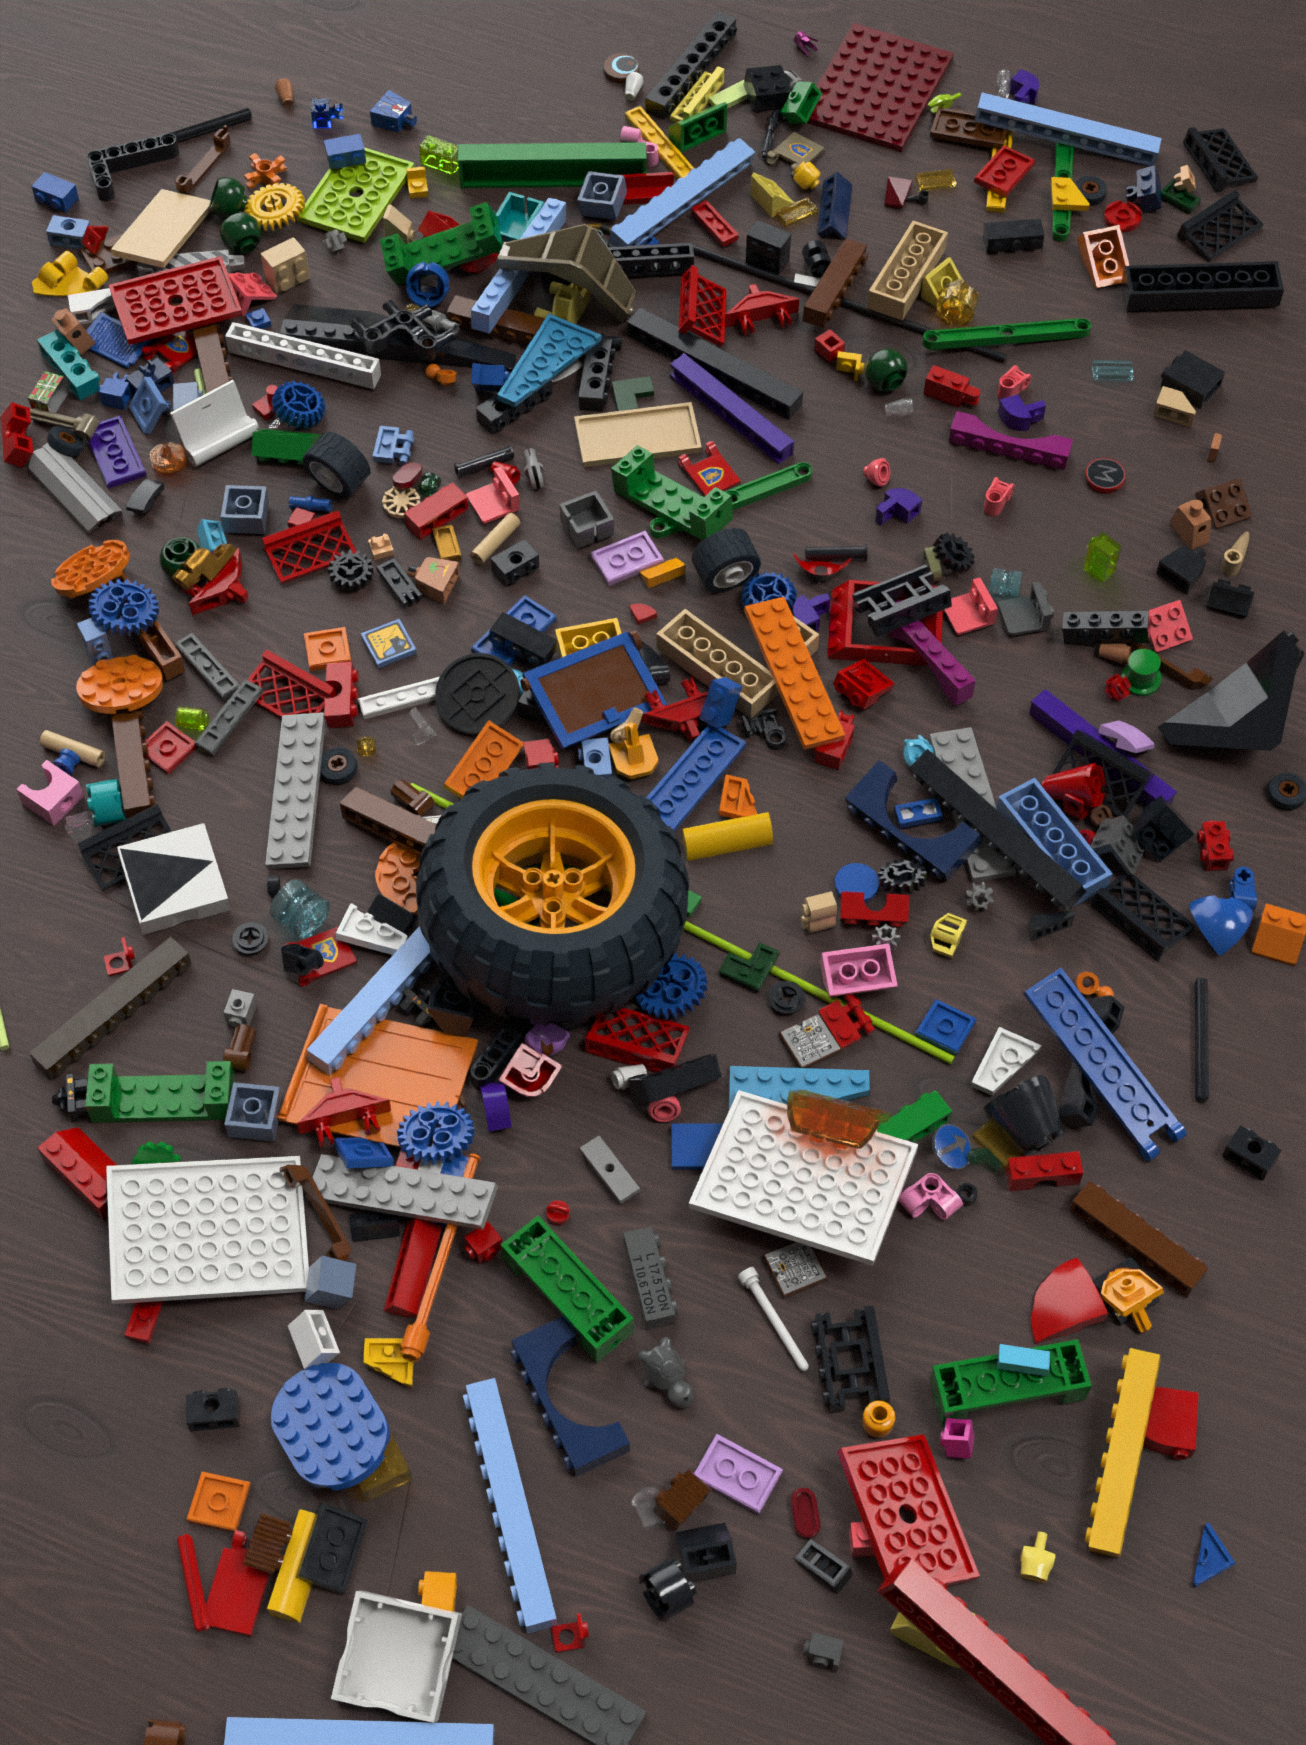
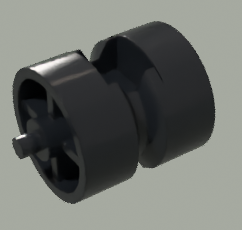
(816, 258)

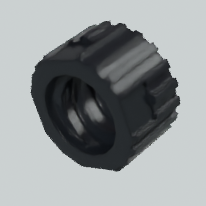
(273, 884)
(967, 1187)

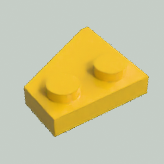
(1066, 195)
(385, 1358)

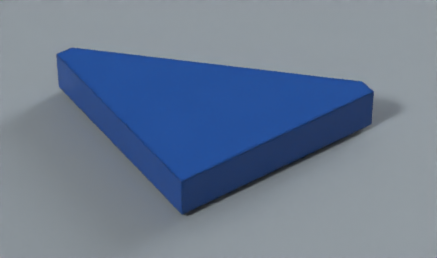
(1212, 1557)

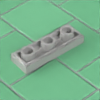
(603, 1159)

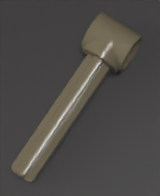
(83, 426)

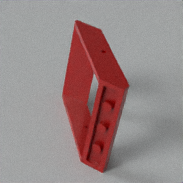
(841, 630)

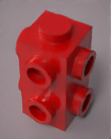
(1215, 846)

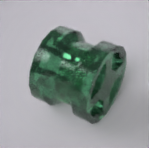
(429, 484)

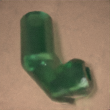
(984, 1155)

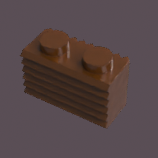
(681, 1499)
(267, 1544)

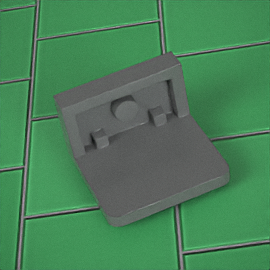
(1028, 612)
(1117, 836)

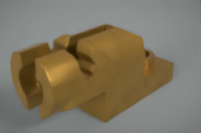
(203, 565)

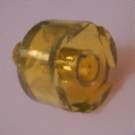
(957, 303)

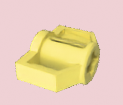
(947, 934)

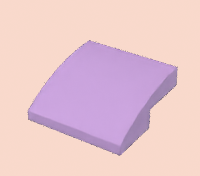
(1128, 736)

